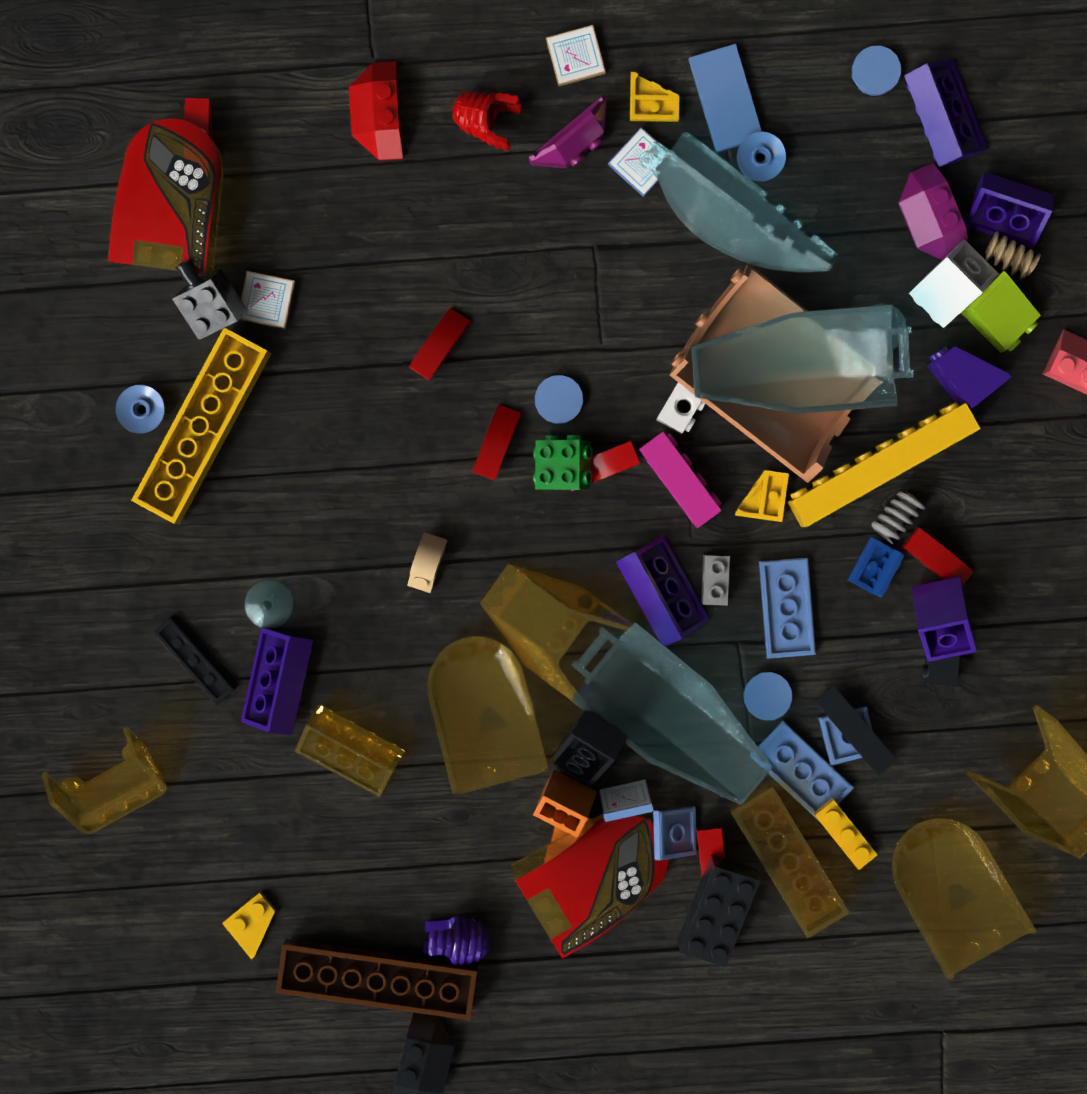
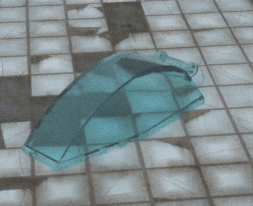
(732, 210)
(806, 362)
(670, 714)

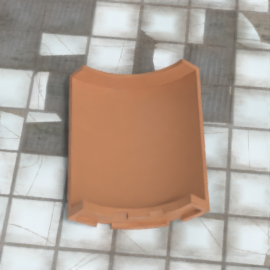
(792, 438)

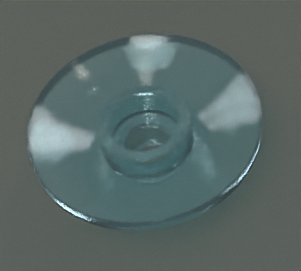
(281, 604)

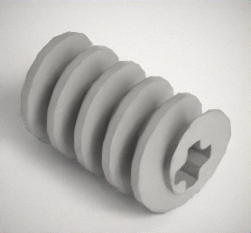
(897, 516)

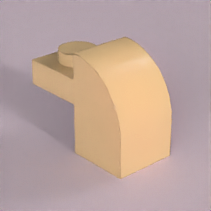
(426, 562)

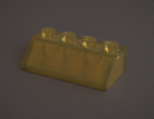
(349, 750)

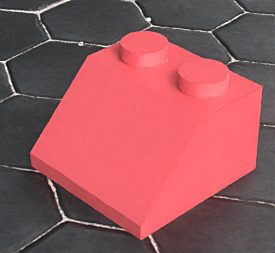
(1069, 362)

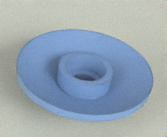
(765, 144)
(128, 405)

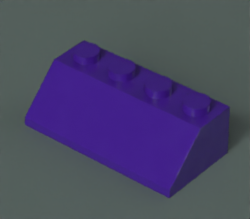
(945, 112)
(663, 591)
(276, 681)

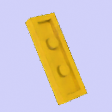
(845, 833)

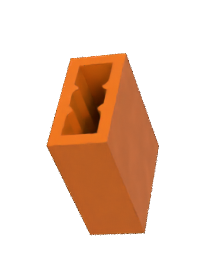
(565, 803)

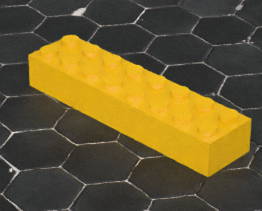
(201, 426)
(883, 465)

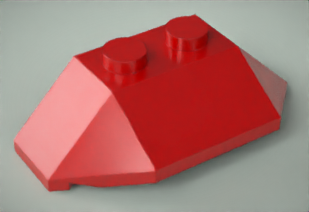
(377, 111)

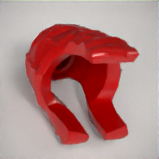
(477, 113)

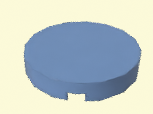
(876, 70)
(558, 399)
(767, 696)

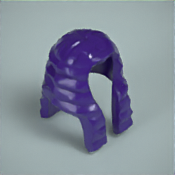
(457, 939)

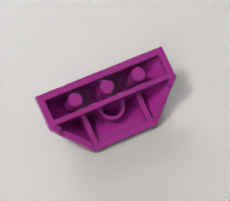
(574, 139)
(932, 212)

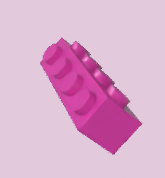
(680, 480)

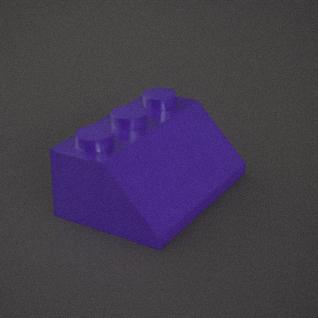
(1010, 209)

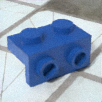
(876, 567)

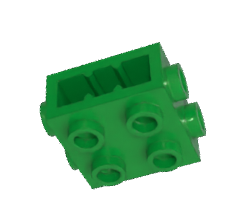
(562, 463)

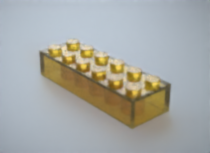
(789, 860)

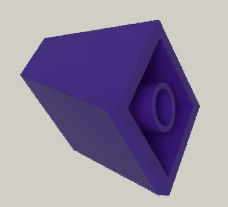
(965, 376)
(943, 619)

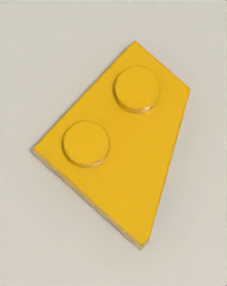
(652, 101)
(766, 497)
(250, 923)

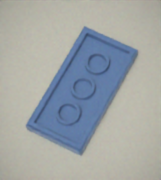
(724, 97)
(787, 608)
(802, 769)

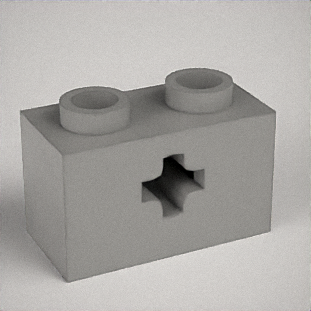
(715, 580)

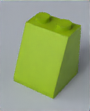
(1002, 313)

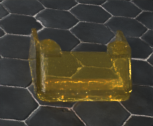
(110, 794)

